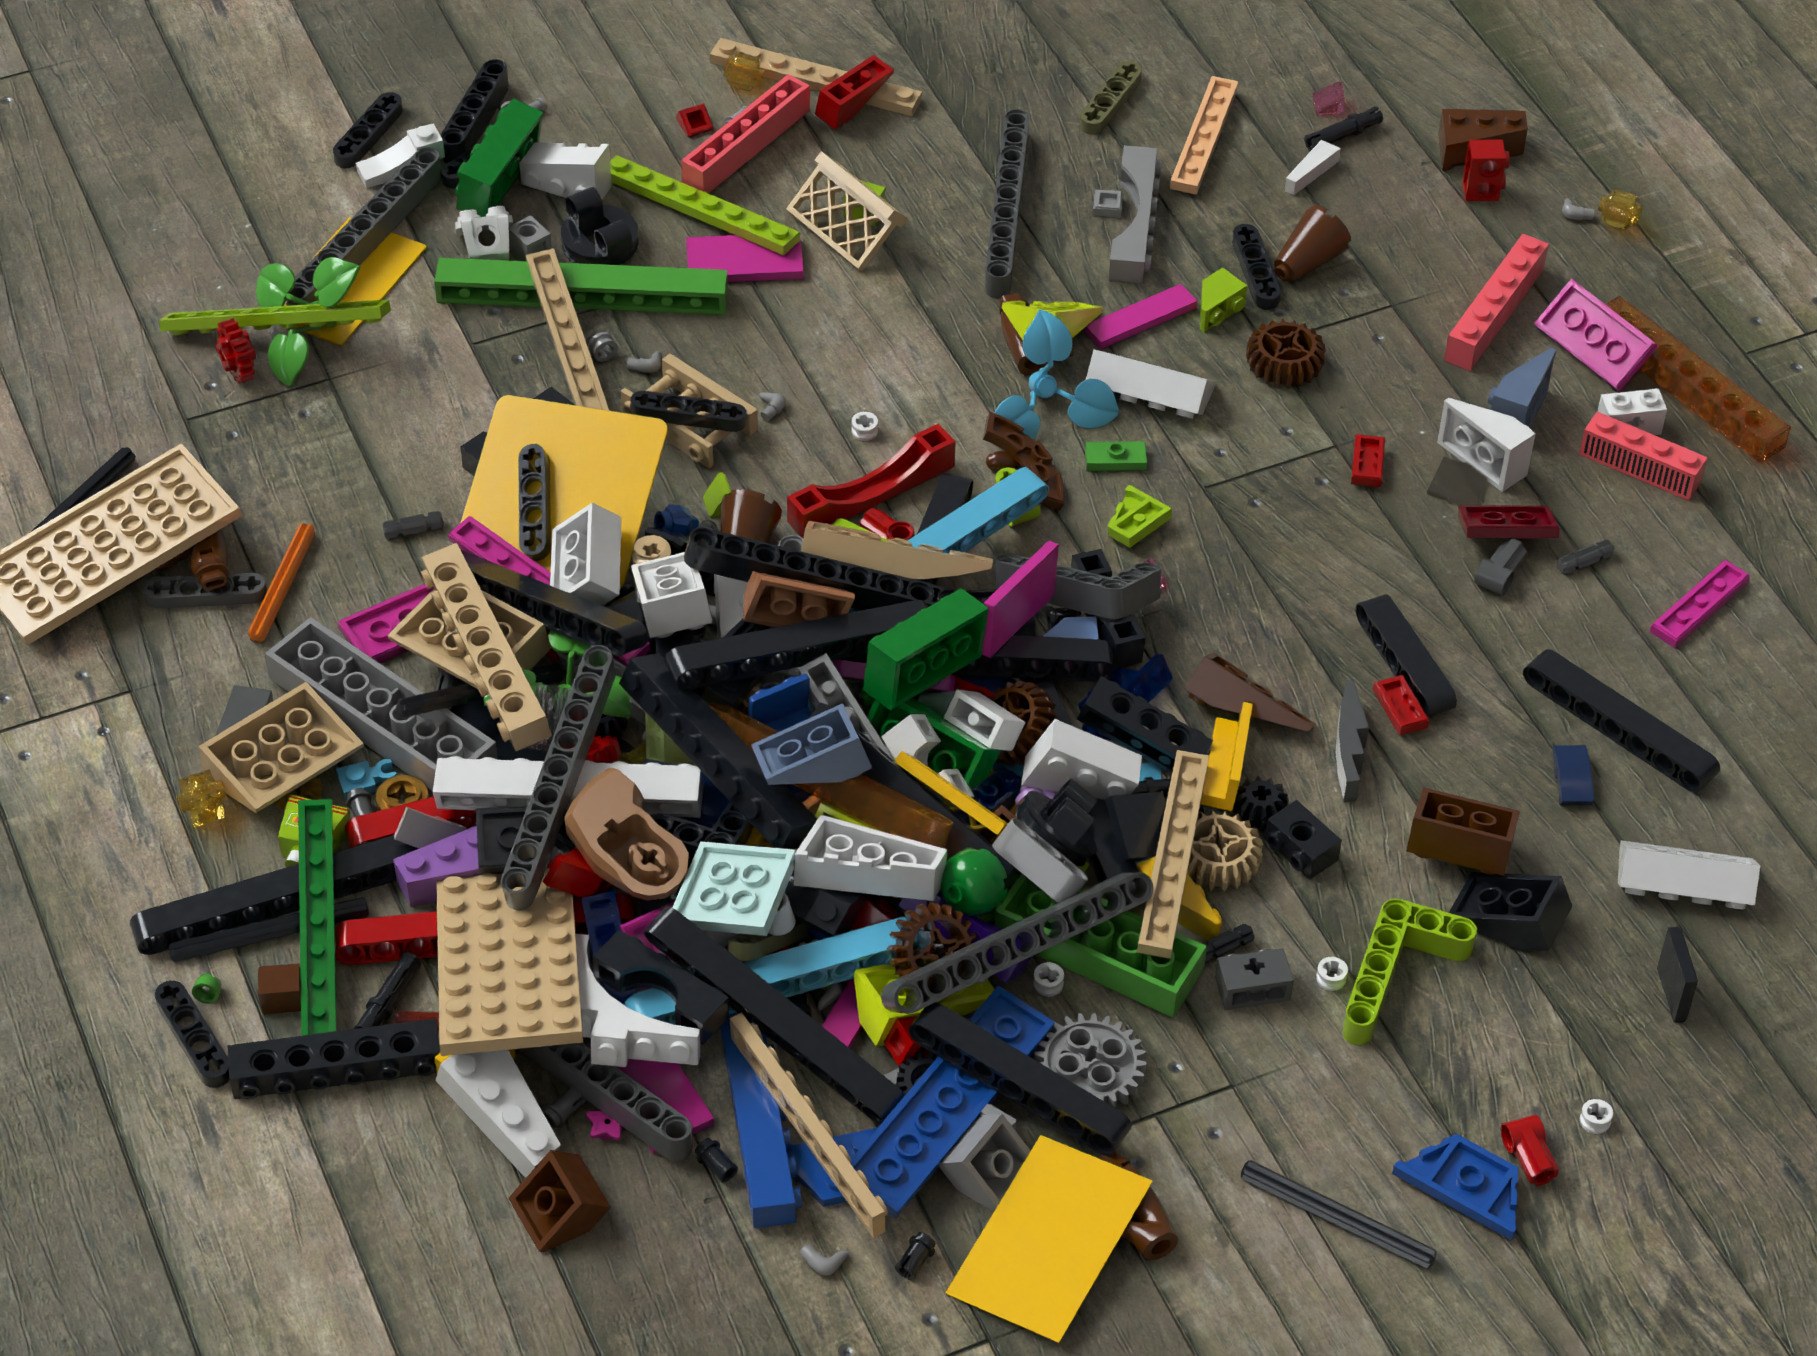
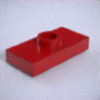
(1368, 460)
(1400, 705)

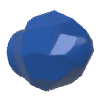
(676, 519)

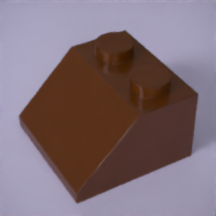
(558, 1200)

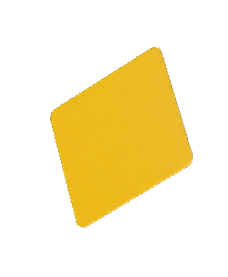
(592, 459)

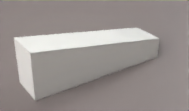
(1316, 162)

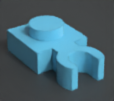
(363, 776)

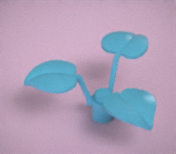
(1048, 341)

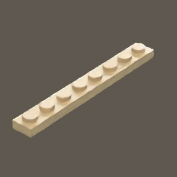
(777, 66)
(565, 330)
(1173, 854)
(814, 1132)

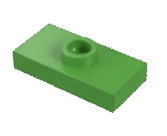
(1115, 456)

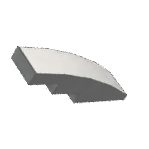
(1350, 741)

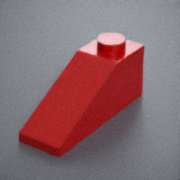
(850, 92)

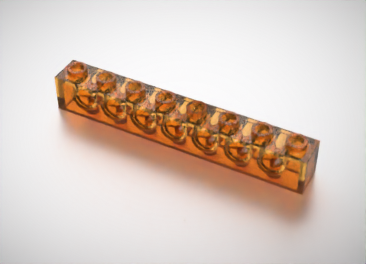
(1707, 390)

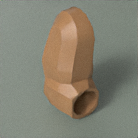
(624, 840)

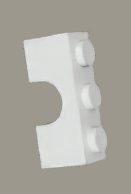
(917, 738)

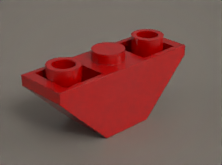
(574, 875)

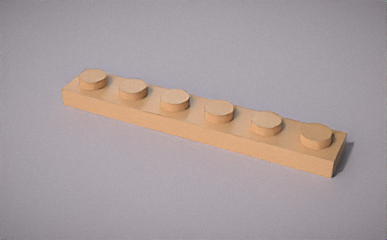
(1204, 135)

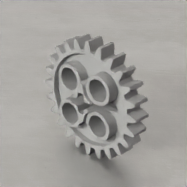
(1093, 1060)

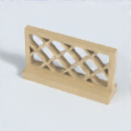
(864, 197)

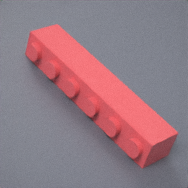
(746, 134)
(1496, 302)

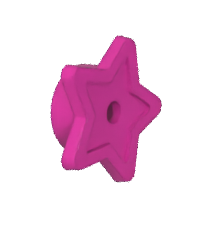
(602, 1130)

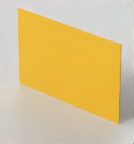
(1049, 1238)

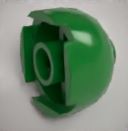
(973, 882)

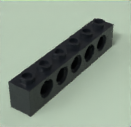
(319, 1052)

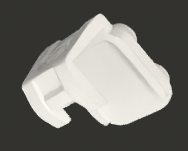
(471, 225)

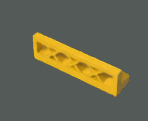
(1226, 760)
(952, 794)

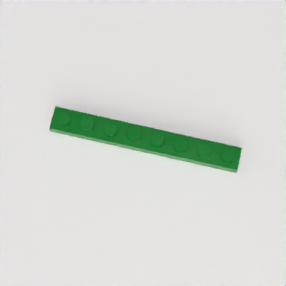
(317, 917)

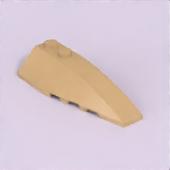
(892, 557)

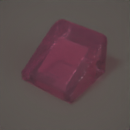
(1329, 99)

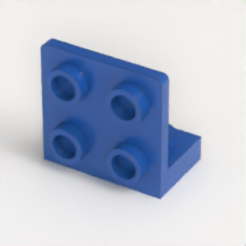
(782, 704)

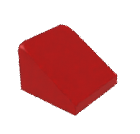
(694, 120)

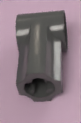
(1500, 569)

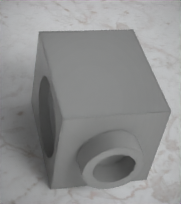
(528, 237)

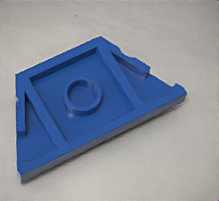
(812, 1174)
(1466, 1180)

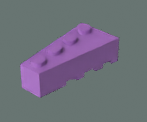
(448, 857)

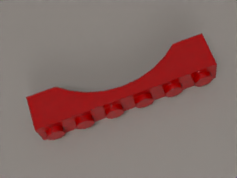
(918, 461)

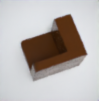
(279, 988)

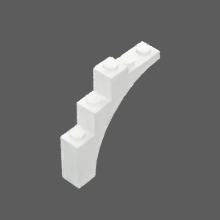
(623, 1033)

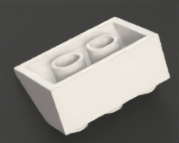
(588, 554)

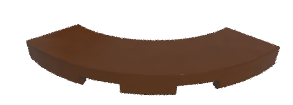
(1027, 453)

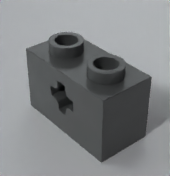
(1254, 978)

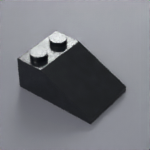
(1515, 908)

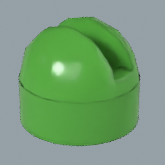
(206, 996)

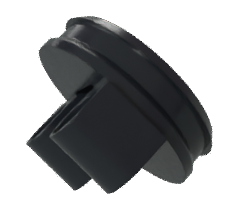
(612, 228)
(1062, 820)

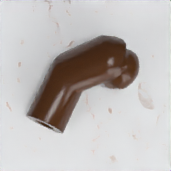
(1001, 460)

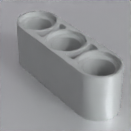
(1039, 861)

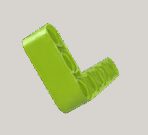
(1397, 926)

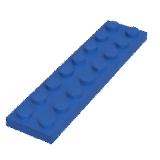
(941, 1108)

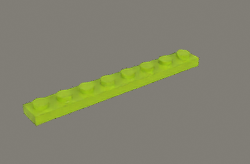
(703, 206)
(286, 316)

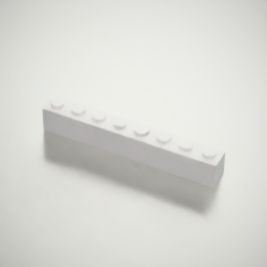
(510, 783)

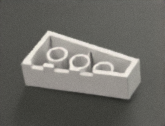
(868, 861)
(500, 1104)

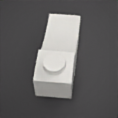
(384, 165)

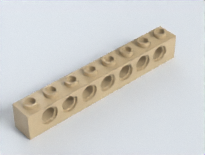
(486, 648)

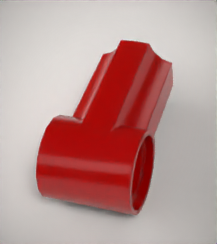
(882, 524)
(1528, 1141)

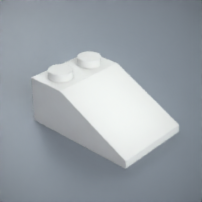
(1487, 441)
(671, 595)

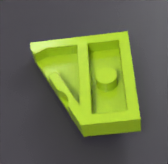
(1137, 517)

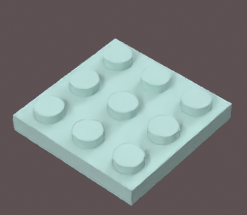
(735, 887)

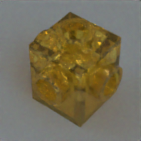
(201, 798)

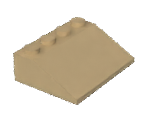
(428, 637)
(278, 748)

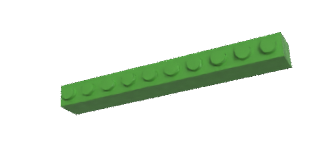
(588, 285)

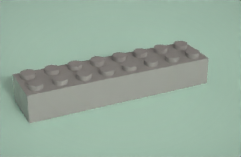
(367, 699)

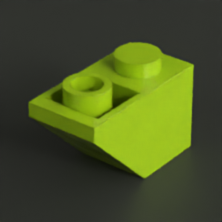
(1220, 297)

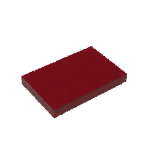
(1507, 521)

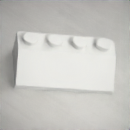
(1151, 383)
(1688, 873)

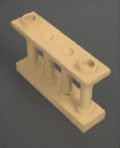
(696, 385)

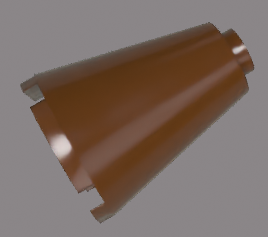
(1312, 244)
(749, 515)

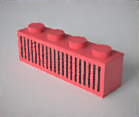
(1643, 455)

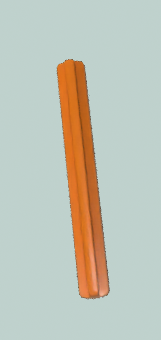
(281, 583)

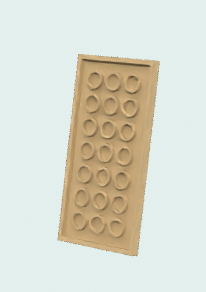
(110, 542)
(505, 971)

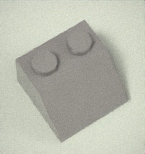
(986, 1160)

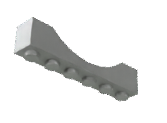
(1129, 249)

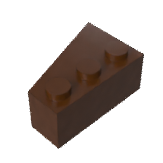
(1462, 125)

